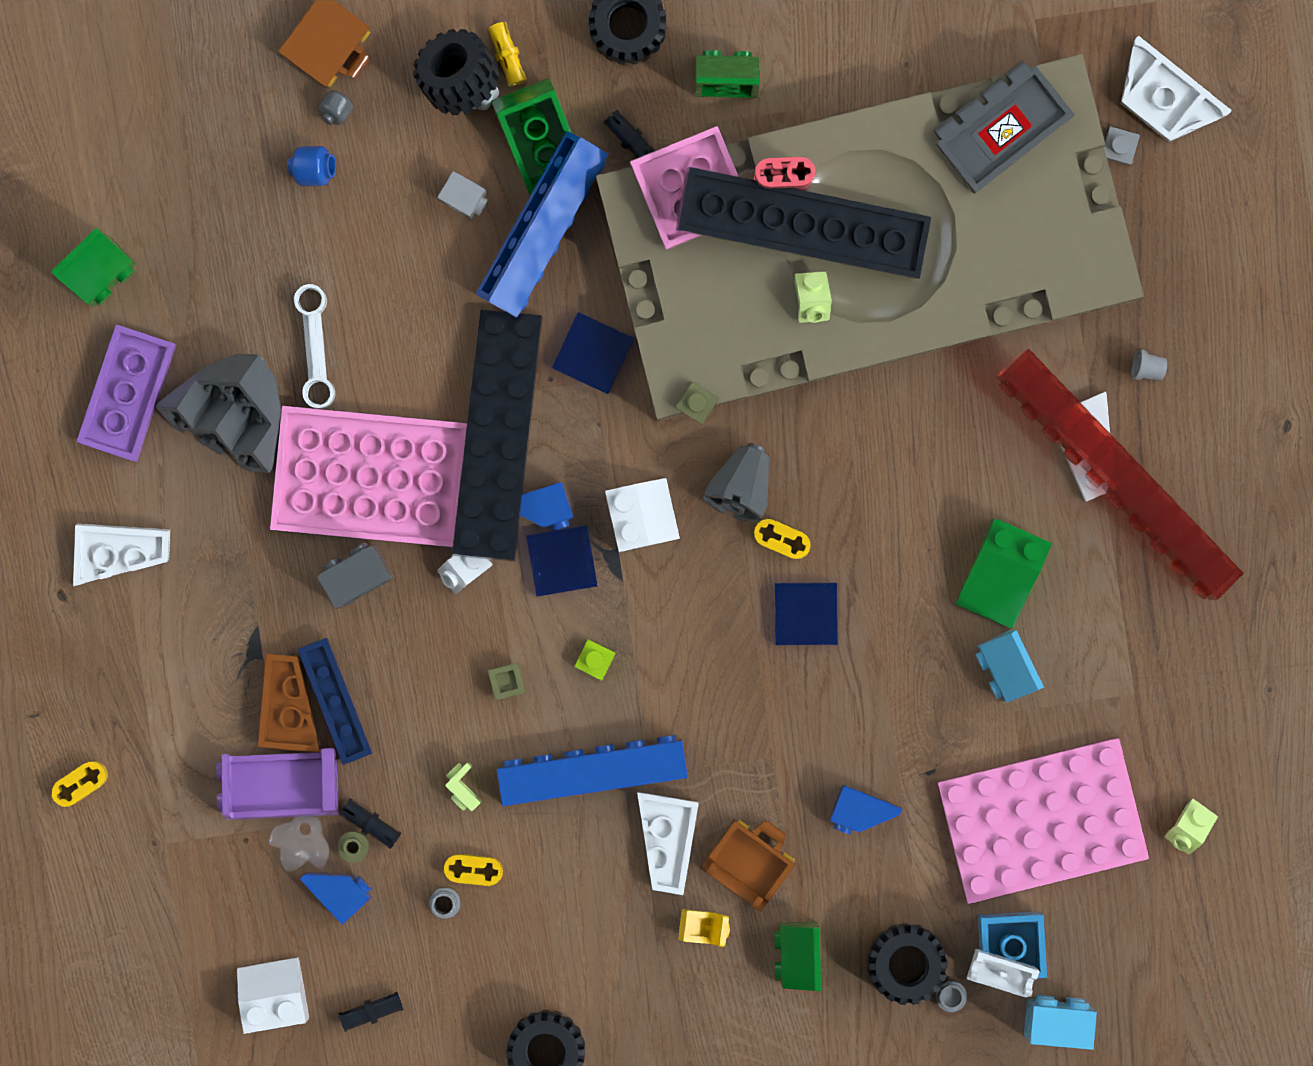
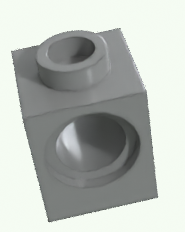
(463, 196)

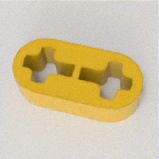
(779, 546)
(84, 789)
(475, 862)

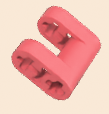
(792, 164)

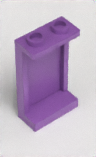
(278, 785)

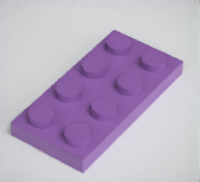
(126, 393)

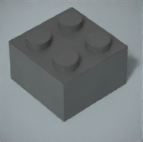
(355, 576)

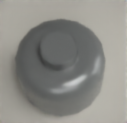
(335, 108)

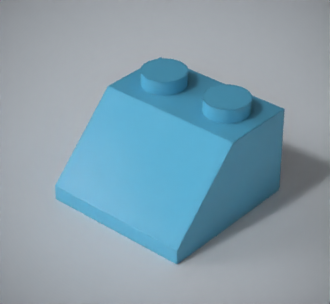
(1009, 666)

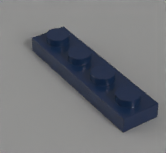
(335, 701)

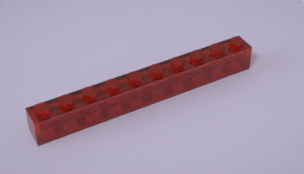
(1119, 475)

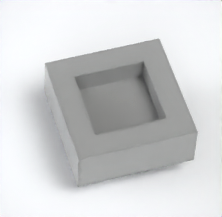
(1120, 145)

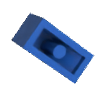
(547, 507)
(860, 811)
(338, 892)

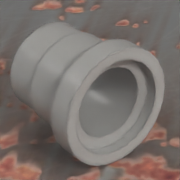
(1148, 366)
(452, 894)

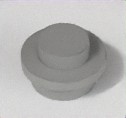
(951, 996)

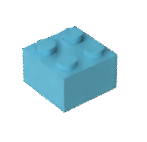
(1060, 1023)

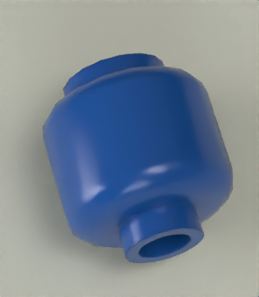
(312, 166)

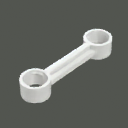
(314, 346)

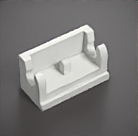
(1002, 973)

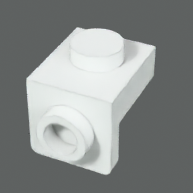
(461, 571)

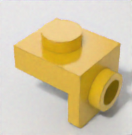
(703, 927)

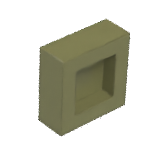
(697, 402)
(506, 681)

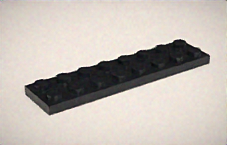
(803, 223)
(497, 436)

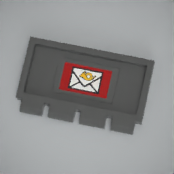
(1004, 128)

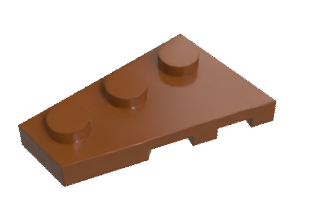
(285, 707)

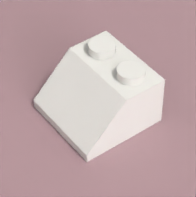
(642, 514)
(271, 995)

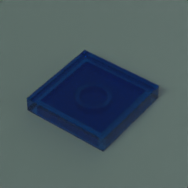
(593, 353)
(562, 560)
(806, 614)

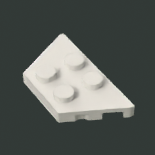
(1166, 95)

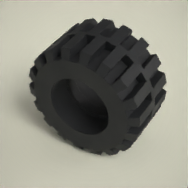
(627, 50)
(444, 57)
(926, 983)
(546, 1023)

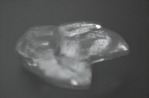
(299, 847)

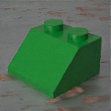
(799, 956)

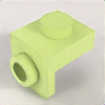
(813, 297)
(463, 795)
(1191, 827)

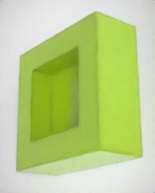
(594, 659)

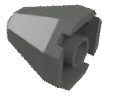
(741, 484)

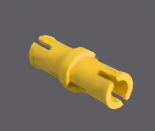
(507, 54)

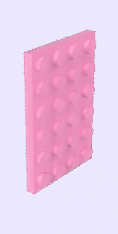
(367, 476)
(1043, 820)

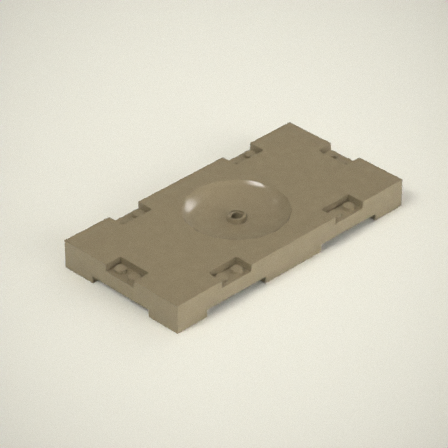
(1011, 257)

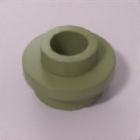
(356, 837)

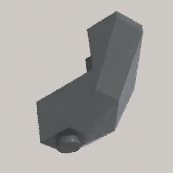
(231, 409)

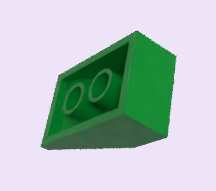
(727, 75)
(532, 127)
(95, 268)
(1003, 573)

